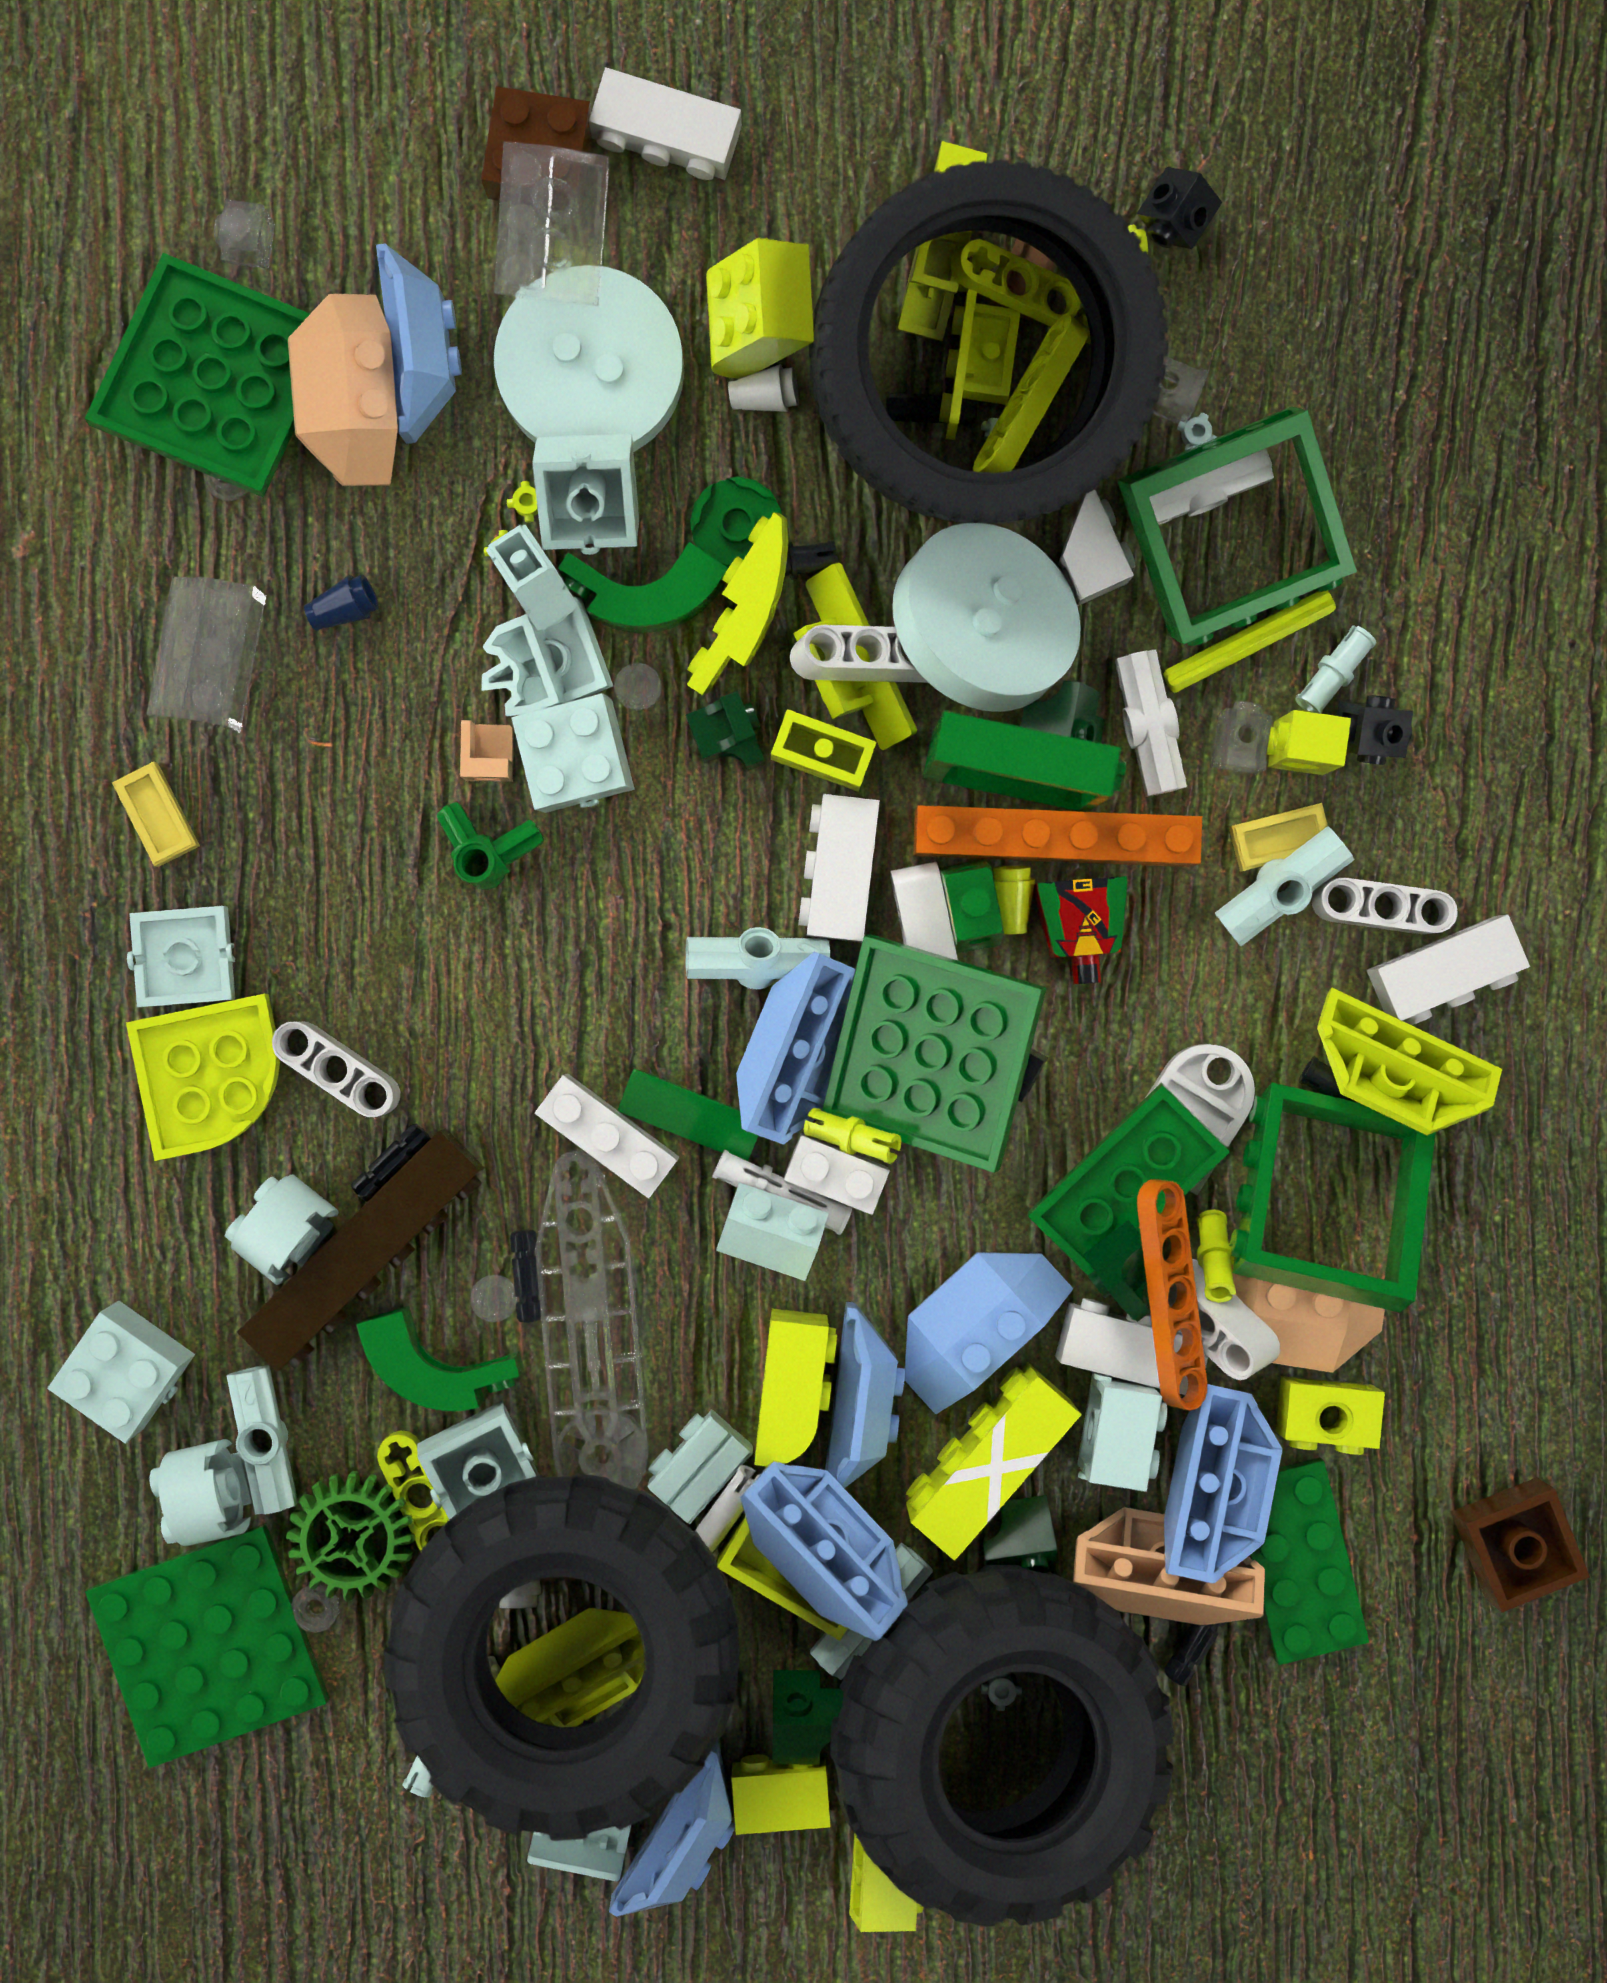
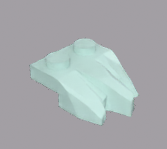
(546, 664)

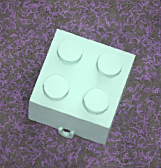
(586, 491)
(573, 753)
(121, 1371)
(1121, 1433)
(474, 1459)

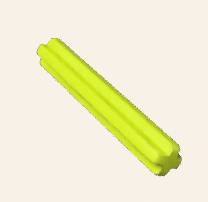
(1249, 641)

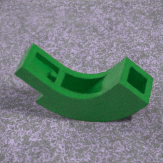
(651, 607)
(418, 1376)

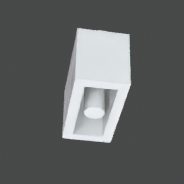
(836, 1174)

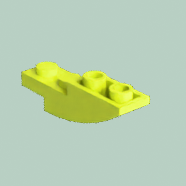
(931, 279)
(756, 589)

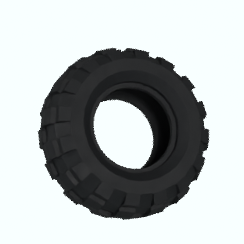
(539, 1773)
(1087, 1810)

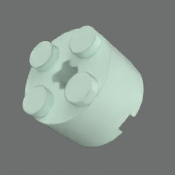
(281, 1227)
(201, 1493)

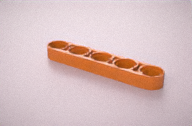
(1160, 1276)

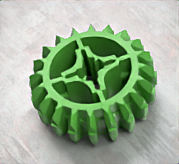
(362, 1554)

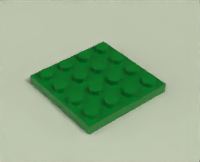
(203, 376)
(934, 1051)
(207, 1645)

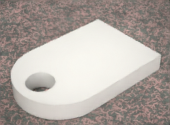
(1217, 1106)

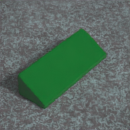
(686, 1114)

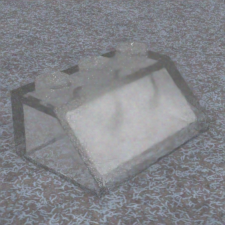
(551, 224)
(206, 652)

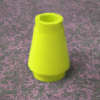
(1014, 895)

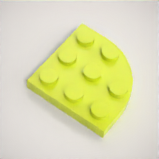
(204, 1073)

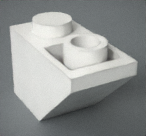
(1092, 554)

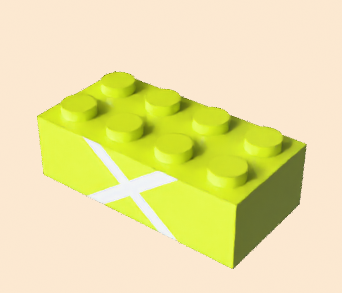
(990, 1459)

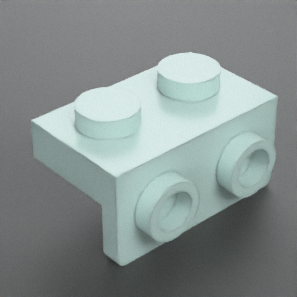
(596, 1856)

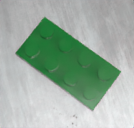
(1101, 1192)
(1308, 1574)

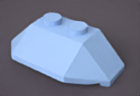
(420, 342)
(793, 1048)
(978, 1323)
(862, 1399)
(1220, 1486)
(826, 1547)
(679, 1843)

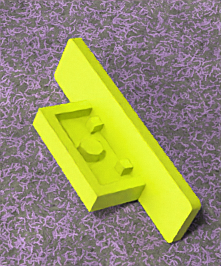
(983, 358)
(878, 700)

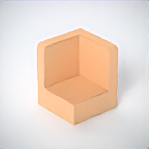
(486, 752)

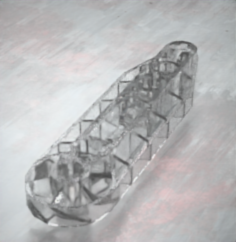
(589, 1302)

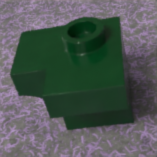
(1067, 713)
(727, 731)
(1121, 1270)
(1024, 1536)
(802, 1716)

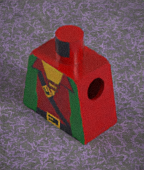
(1082, 921)

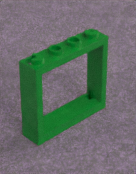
(1211, 455)
(1022, 763)
(1409, 1209)

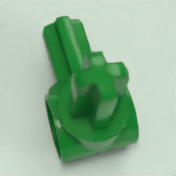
(470, 846)

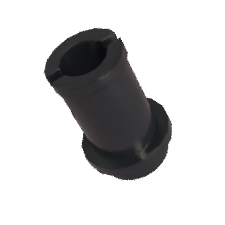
(809, 558)
(1321, 1079)

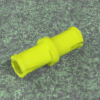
(852, 1135)
(1215, 1256)

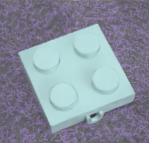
(182, 956)

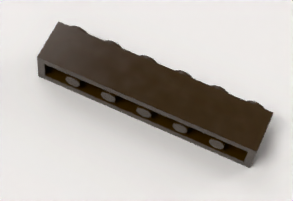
(361, 1250)

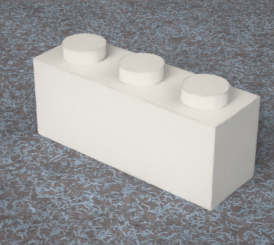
(665, 125)
(840, 867)
(1449, 970)
(607, 1135)
(1111, 1344)

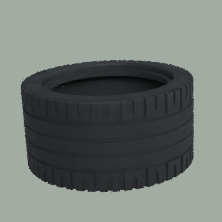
(1121, 313)

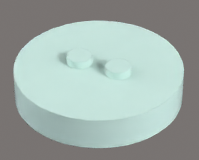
(590, 365)
(986, 617)

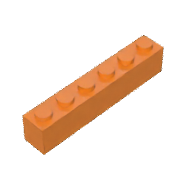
(1057, 836)

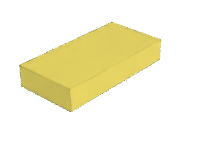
(155, 814)
(1275, 835)

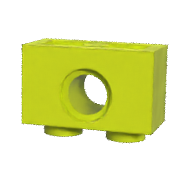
(1308, 742)
(1305, 1399)

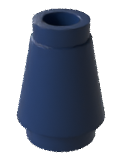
(343, 603)

